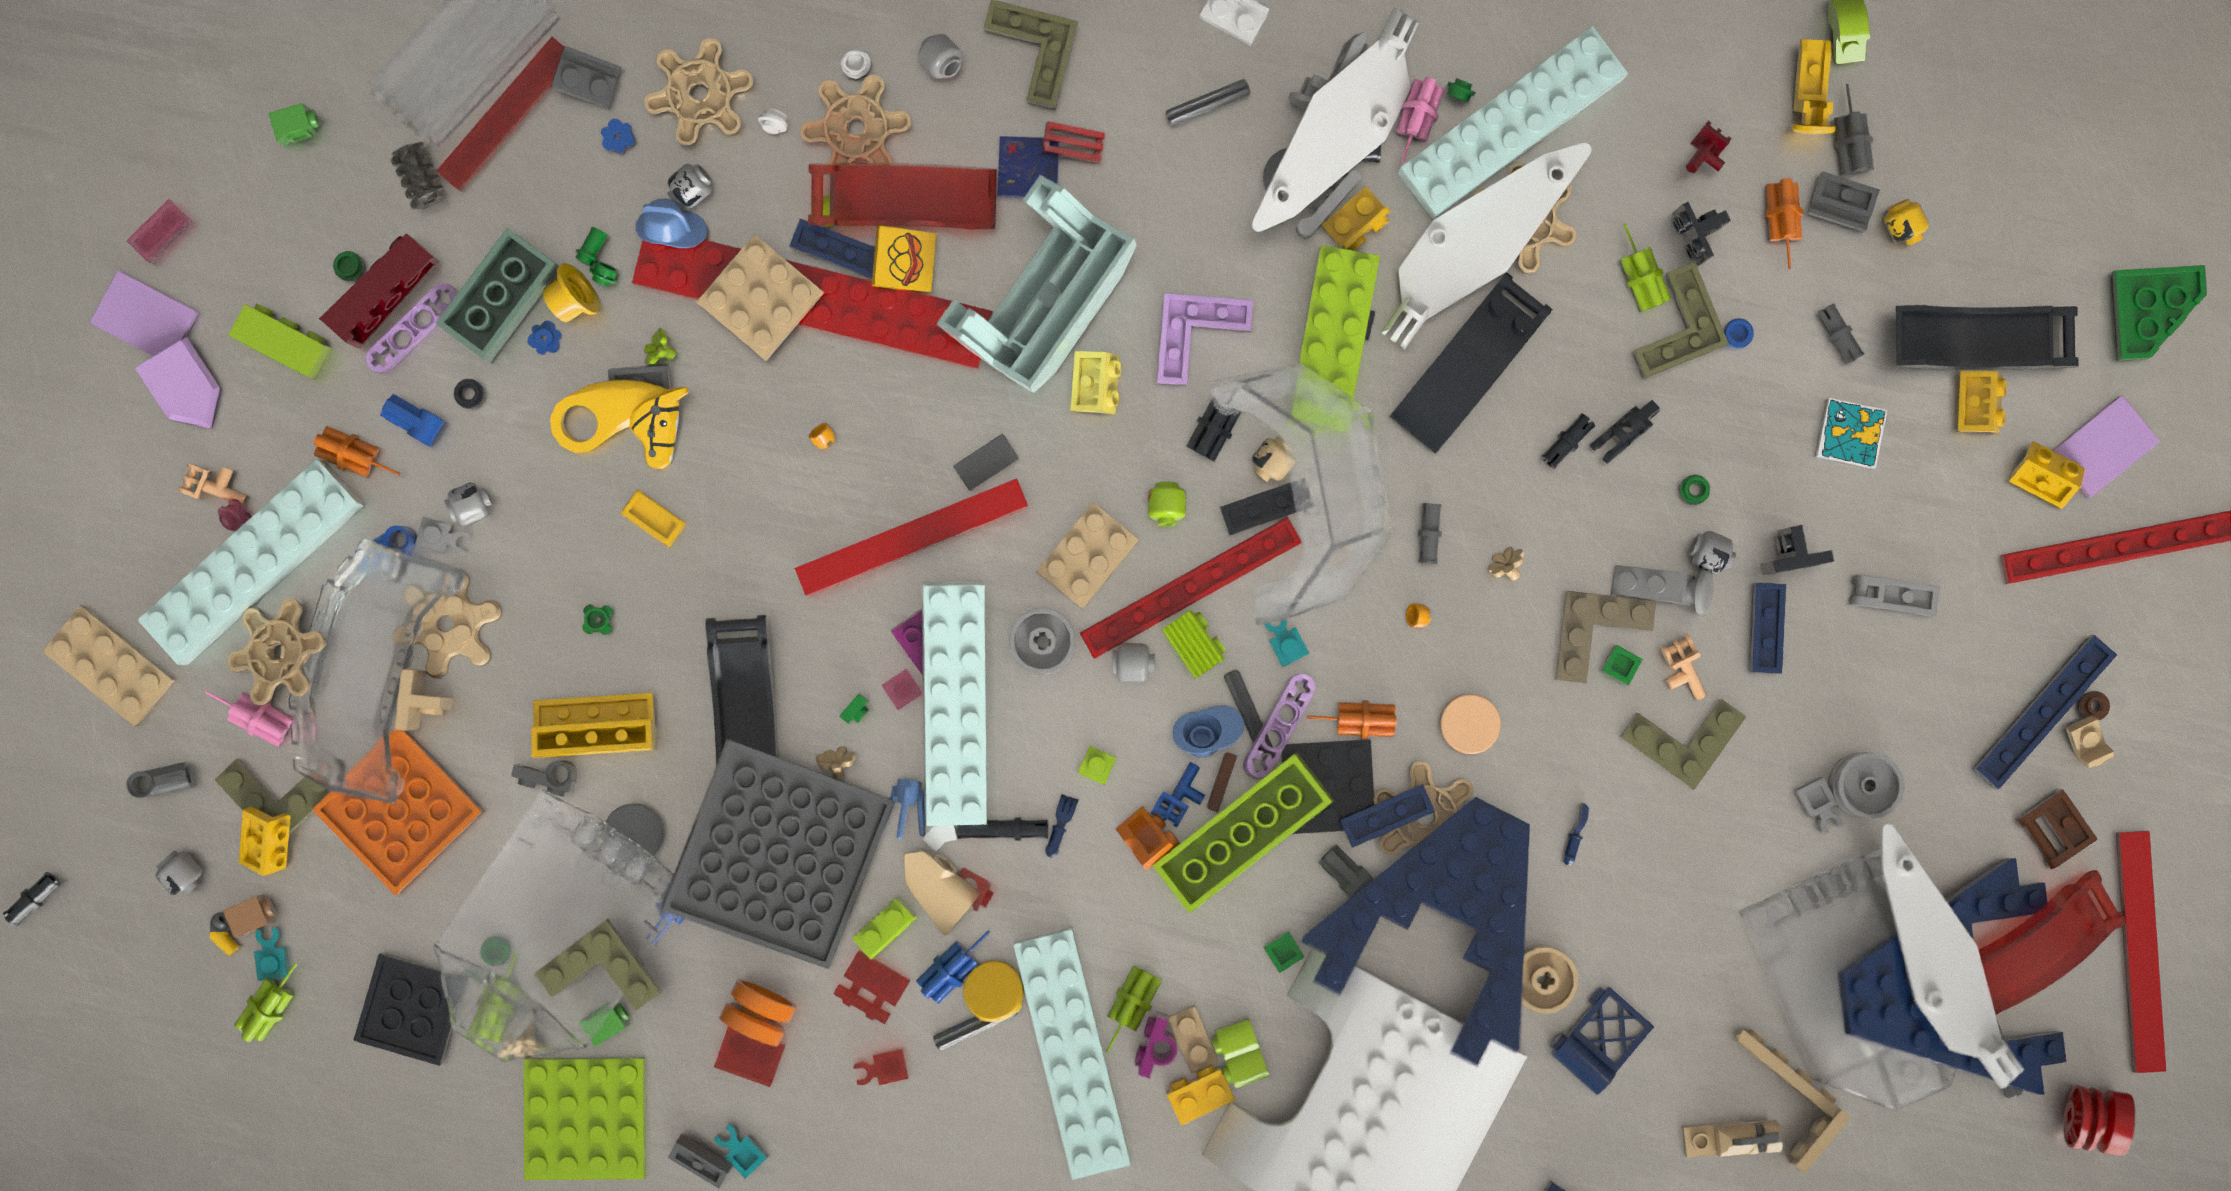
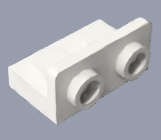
(1236, 17)

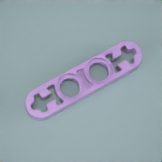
(408, 323)
(1276, 724)

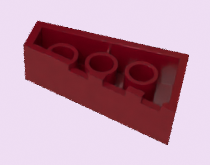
(379, 291)

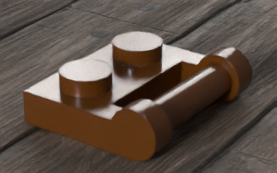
(2065, 823)

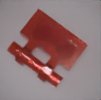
(875, 978)

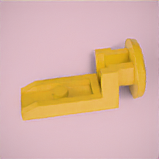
(1812, 87)

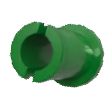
(591, 246)

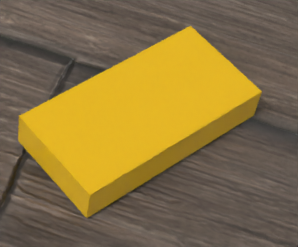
(653, 518)

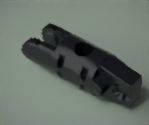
(1637, 420)

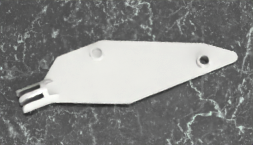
(1341, 124)
(1480, 238)
(1943, 963)

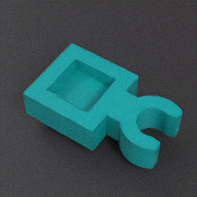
(1287, 644)
(271, 960)
(743, 1154)

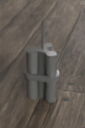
(1853, 141)

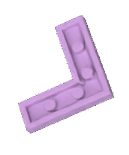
(1189, 311)

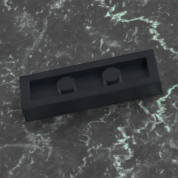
(1259, 509)

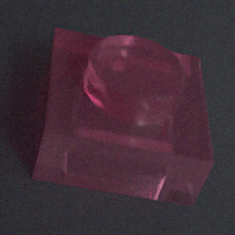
(902, 689)

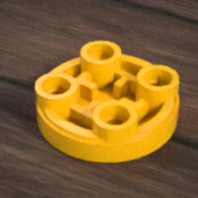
(993, 991)

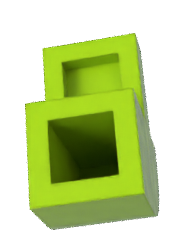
(1850, 29)

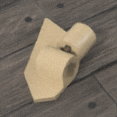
(938, 888)

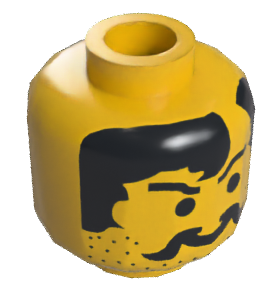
(1906, 222)

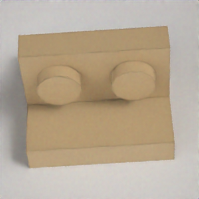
(414, 703)

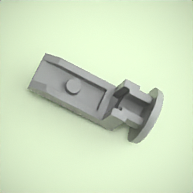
(1350, 51)
(1665, 586)

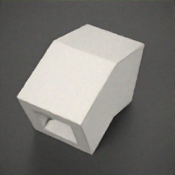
(939, 835)

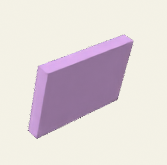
(142, 315)
(2108, 444)

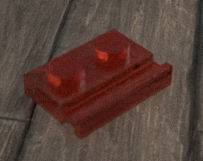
(749, 1057)

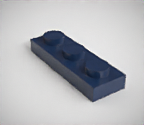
(834, 248)
(1768, 628)
(1387, 815)

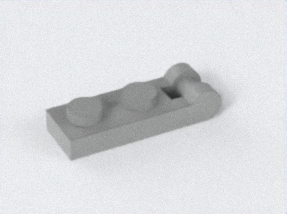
(1327, 205)
(1896, 595)

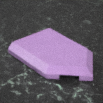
(181, 384)

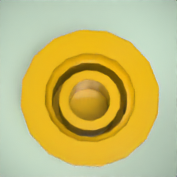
(570, 294)

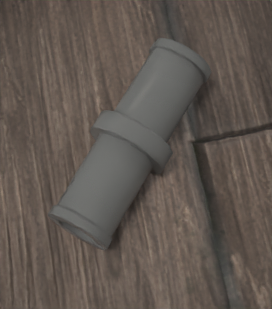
(1841, 333)
(1429, 533)

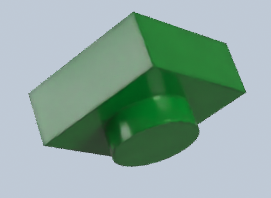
(1621, 665)
(855, 710)
(1283, 952)

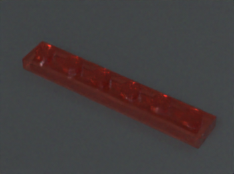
(502, 117)

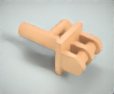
(218, 488)
(1683, 660)

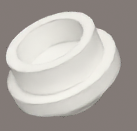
(855, 63)
(773, 121)

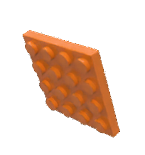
(408, 835)

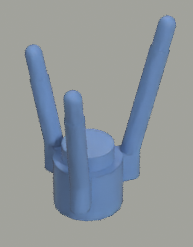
(907, 793)

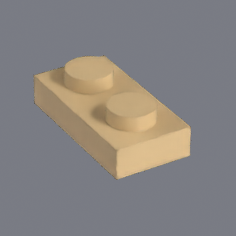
(1193, 1039)

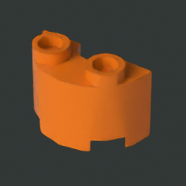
(1146, 837)

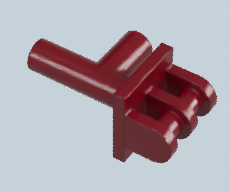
(1709, 145)

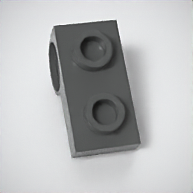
(530, 777)

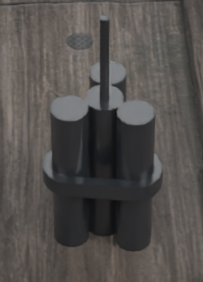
(1212, 432)

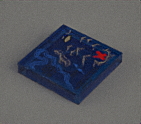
(1022, 163)

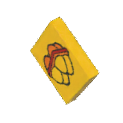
(904, 259)

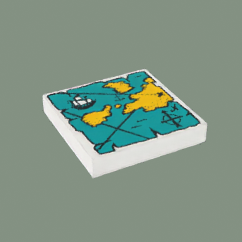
(1851, 433)

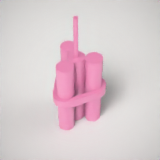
(1420, 111)
(258, 719)

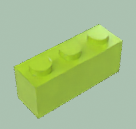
(280, 340)

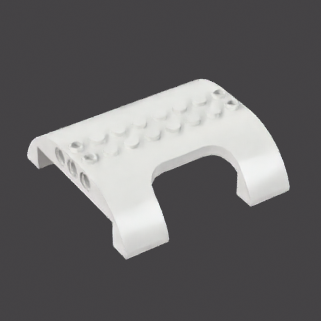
(1385, 1106)

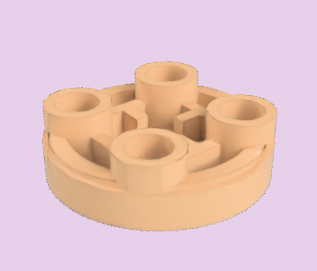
(1470, 724)

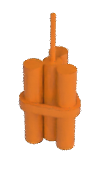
(1784, 212)
(347, 452)
(1364, 719)

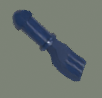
(1064, 814)
(1574, 837)

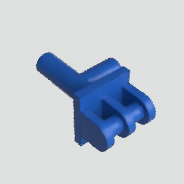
(1174, 800)

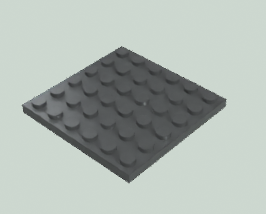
(777, 854)

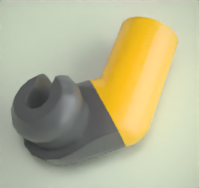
(220, 933)

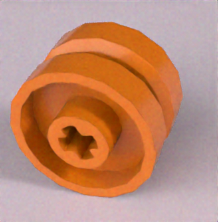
(757, 1012)

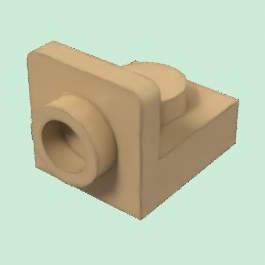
(2089, 742)

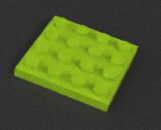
(584, 1118)

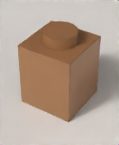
(250, 915)

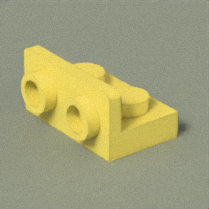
(1095, 382)

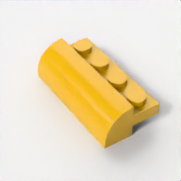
(593, 725)

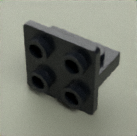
(1696, 230)

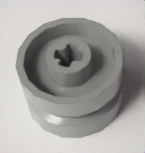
(1037, 624)
(1879, 773)

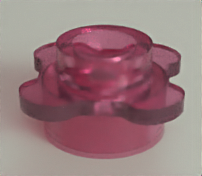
(233, 515)

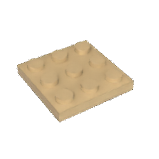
(760, 297)

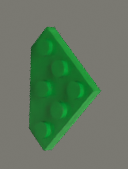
(2153, 305)

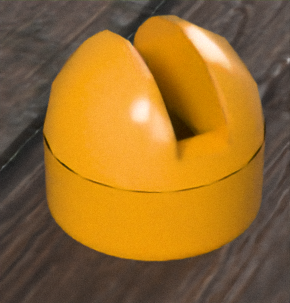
(822, 435)
(1417, 615)

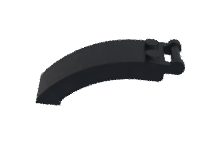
(1983, 337)
(1469, 364)
(742, 685)

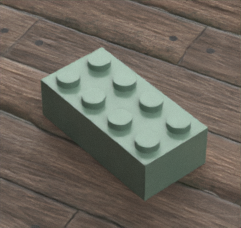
(498, 295)

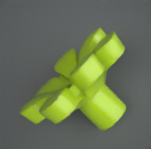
(658, 348)

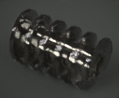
(416, 176)

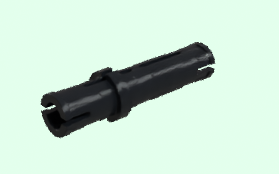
(1005, 829)

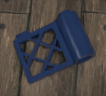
(1587, 1060)

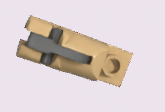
(1731, 1138)

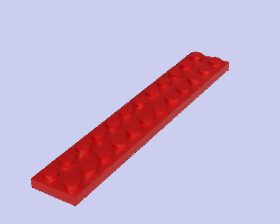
(847, 307)

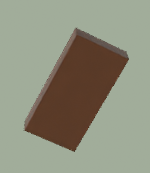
(1221, 782)

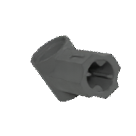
(161, 780)
(1345, 871)

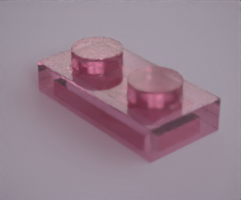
(159, 231)

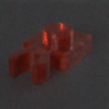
(887, 1067)

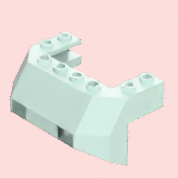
(1052, 296)

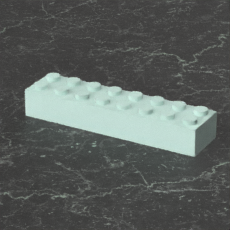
(1512, 123)
(251, 562)
(954, 702)
(1072, 1053)

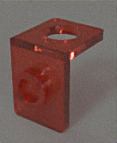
(982, 886)

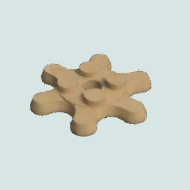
(684, 77)
(861, 106)
(1549, 230)
(463, 636)
(259, 652)
(1444, 801)

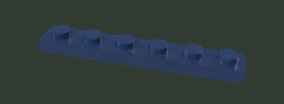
(2045, 712)

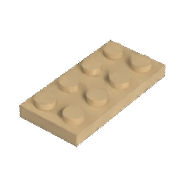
(108, 665)

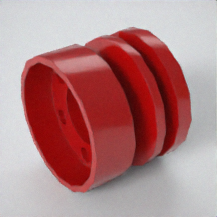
(2099, 1120)

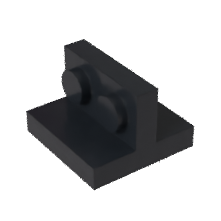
(1793, 546)

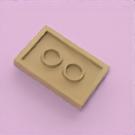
(1087, 555)

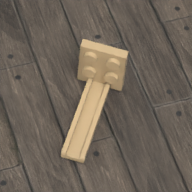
(1822, 1130)

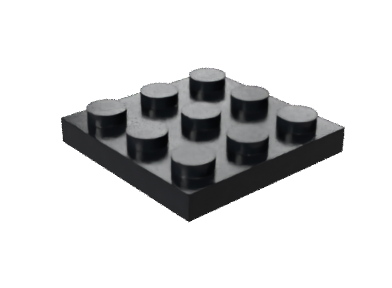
(1344, 772)
(405, 1011)

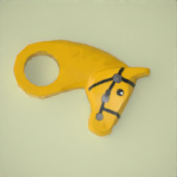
(619, 404)

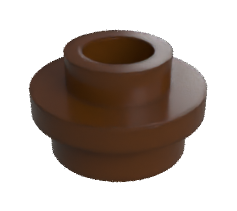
(2088, 698)

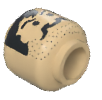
(1271, 460)

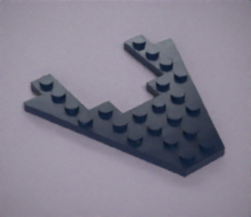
(1470, 873)
(1881, 1003)

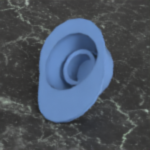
(670, 225)
(1208, 730)

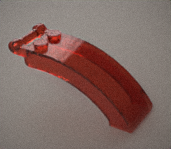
(904, 195)
(2049, 942)

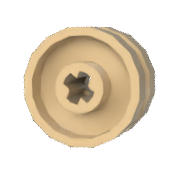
(1560, 982)

